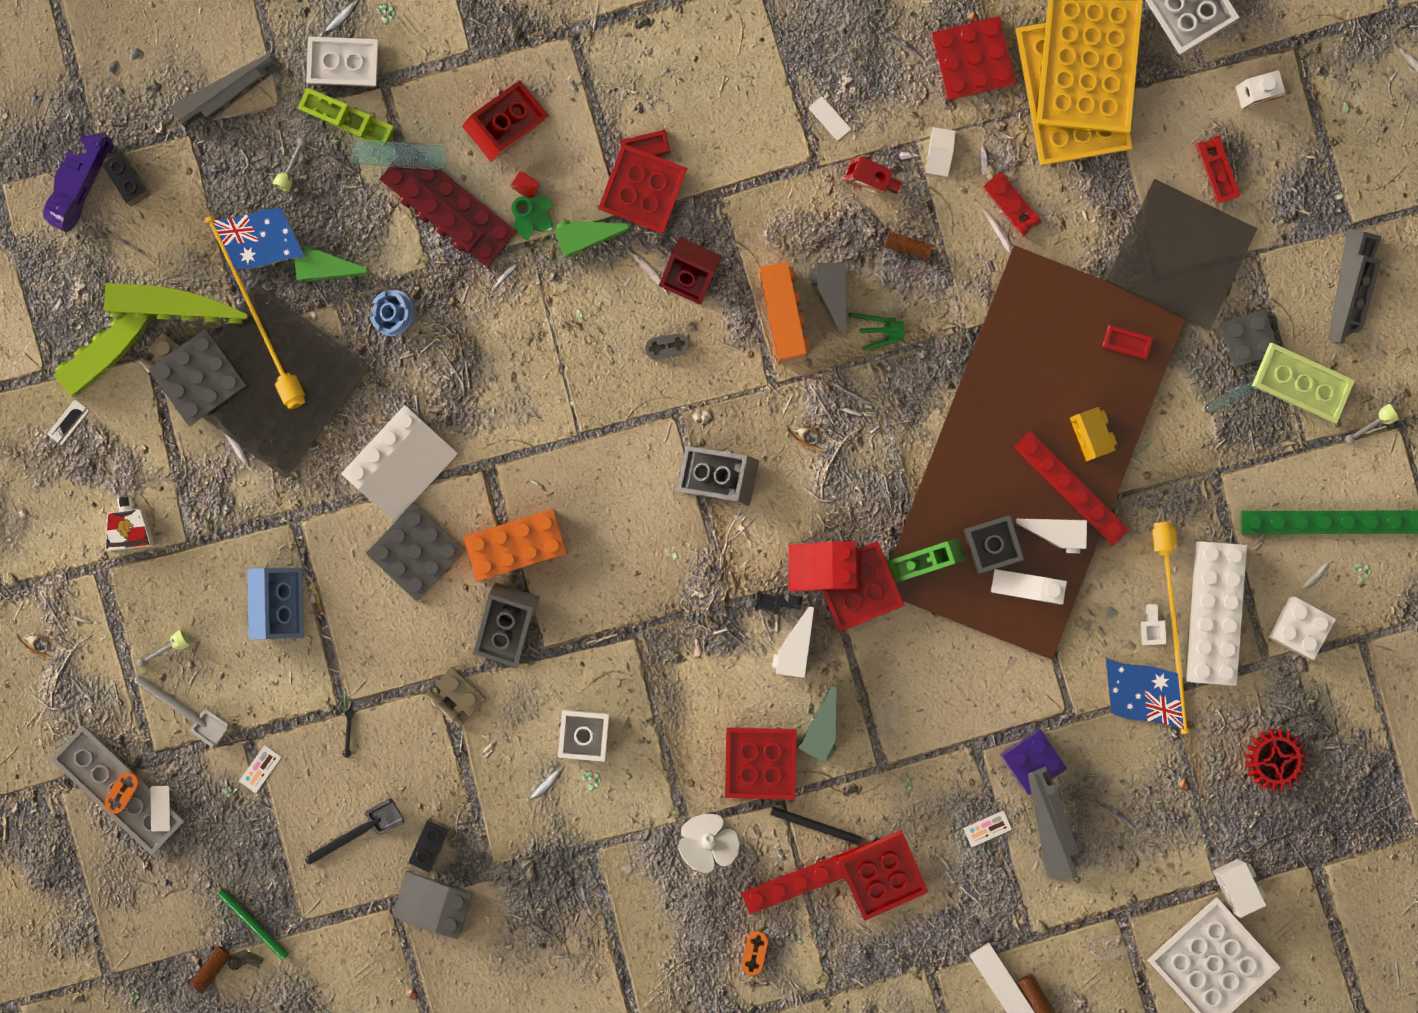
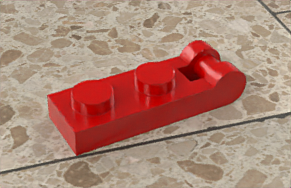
(1218, 170)
(1011, 203)

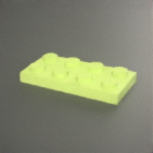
(1303, 383)

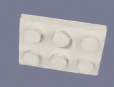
(342, 61)

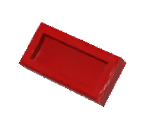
(652, 143)
(1127, 342)

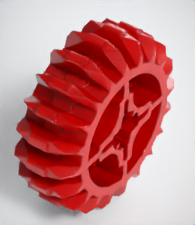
(1278, 769)

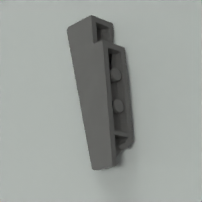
(224, 92)
(1355, 284)
(1053, 827)

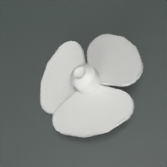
(701, 843)

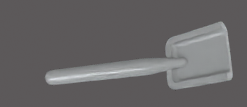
(206, 727)

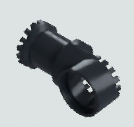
(771, 602)

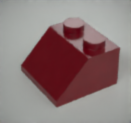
(690, 270)

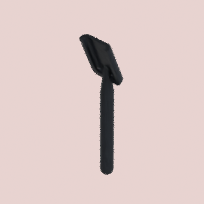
(380, 817)

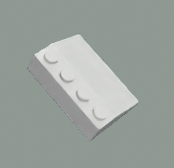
(1192, 21)
(399, 463)

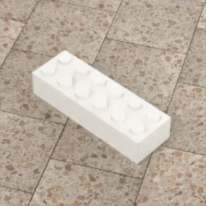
(1216, 613)

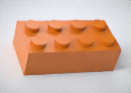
(783, 312)
(515, 545)

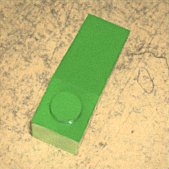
(583, 235)
(324, 266)
(926, 560)

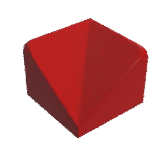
(525, 185)

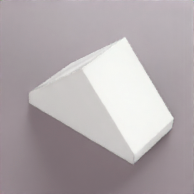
(940, 152)

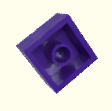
(1032, 754)

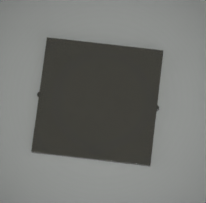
(1181, 254)

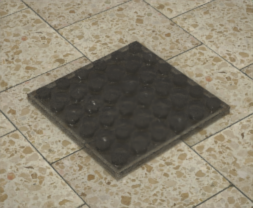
(257, 413)

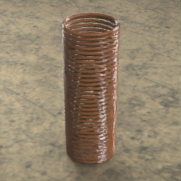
(908, 244)
(213, 965)
(1040, 1006)

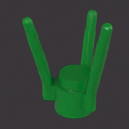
(893, 330)

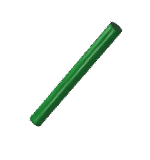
(252, 924)

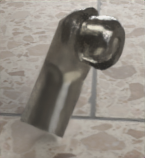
(244, 957)

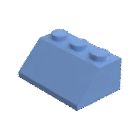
(275, 603)

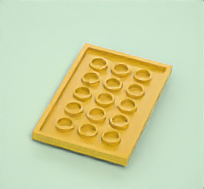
(1089, 64)
(1053, 142)

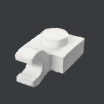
(1152, 630)

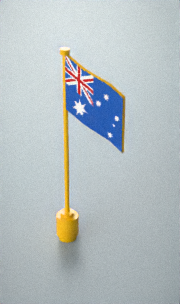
(255, 243)
(1149, 691)

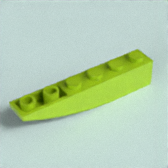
(165, 303)
(101, 355)

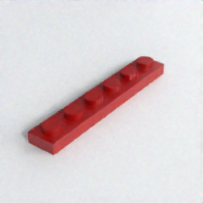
(1071, 488)
(795, 883)

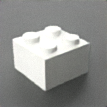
(1301, 628)
(583, 735)
(1240, 888)

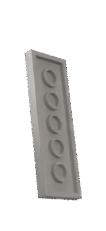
(95, 771)

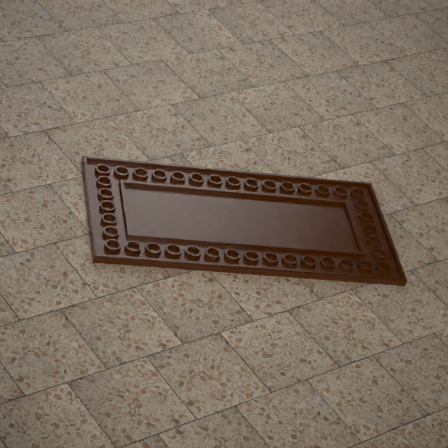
(1032, 373)

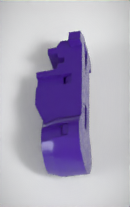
(74, 182)

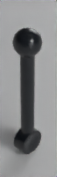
(349, 713)

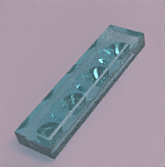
(399, 154)

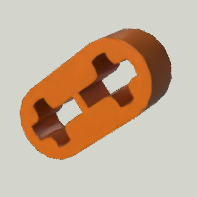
(126, 796)
(760, 954)

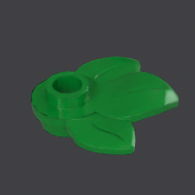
(534, 217)

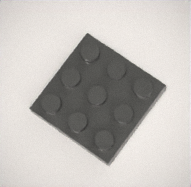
(197, 377)
(415, 552)

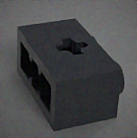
(126, 179)
(429, 845)

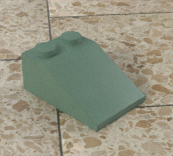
(821, 732)

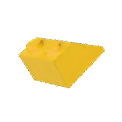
(1093, 433)

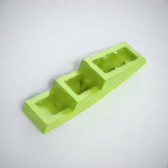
(345, 117)

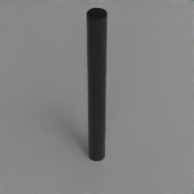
(815, 825)

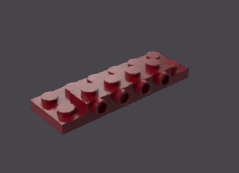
(451, 211)

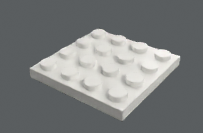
(1213, 961)

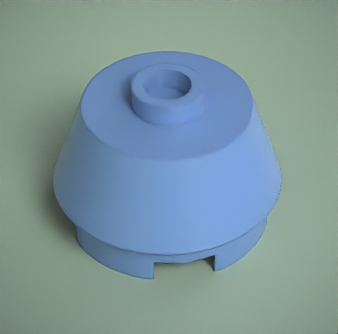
(393, 313)

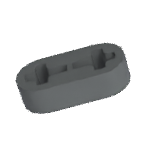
(668, 352)

